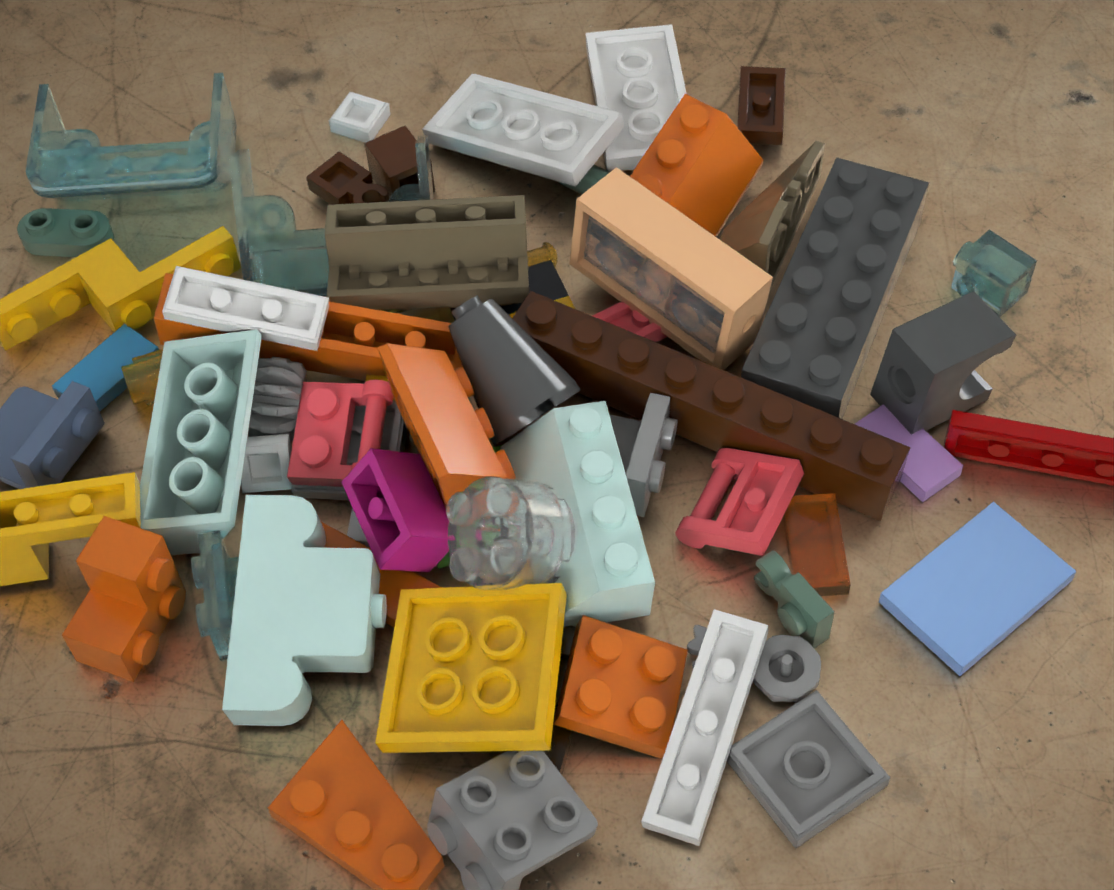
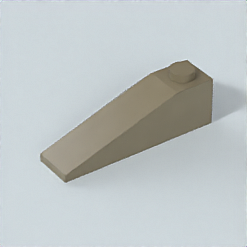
(771, 220)

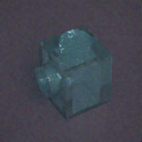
(994, 271)

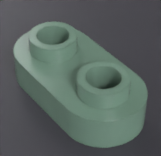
(63, 231)

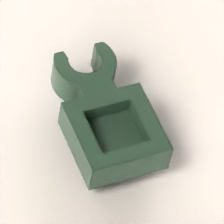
(799, 605)

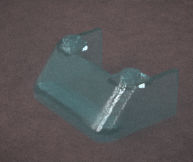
(267, 233)

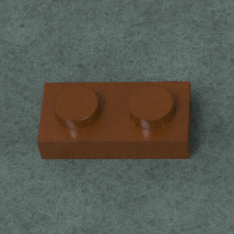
(762, 104)

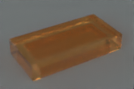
(817, 543)

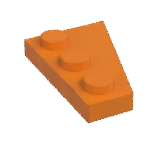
(356, 817)

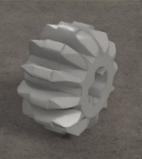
(276, 397)

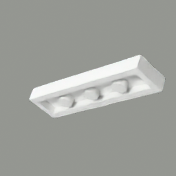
(705, 727)

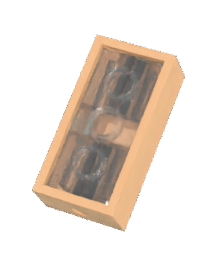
(668, 269)

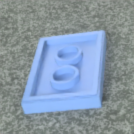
(976, 588)

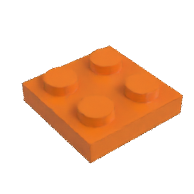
(621, 687)

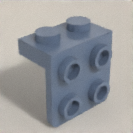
(45, 434)

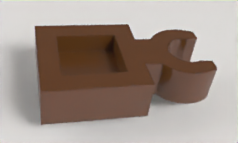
(345, 182)

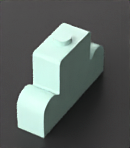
(295, 611)

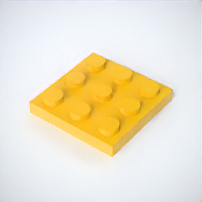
(473, 670)

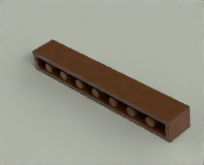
(717, 405)

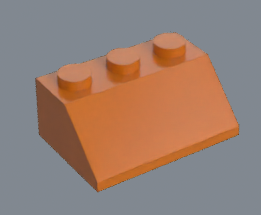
(699, 164)
(441, 418)

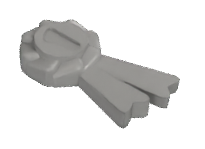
(786, 669)

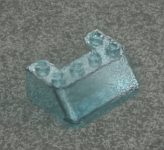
(76, 167)

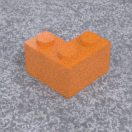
(128, 601)

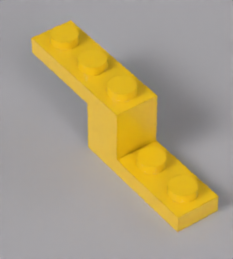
(110, 284)
(59, 513)

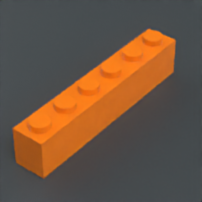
(347, 339)

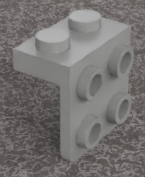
(642, 448)
(507, 819)

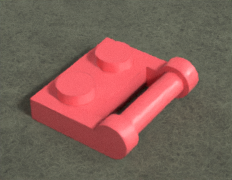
(326, 425)
(753, 506)

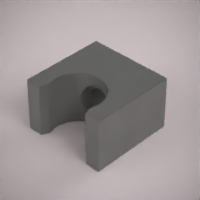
(934, 362)

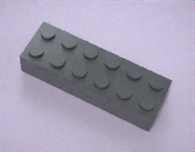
(837, 286)

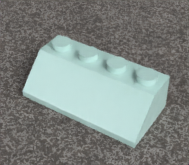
(198, 437)
(581, 461)

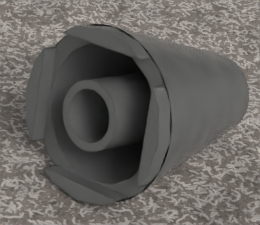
(506, 367)

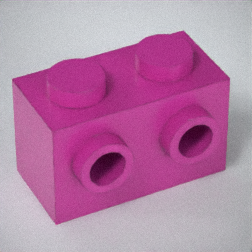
(398, 510)

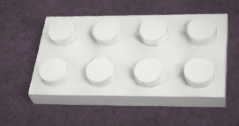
(641, 78)
(524, 128)

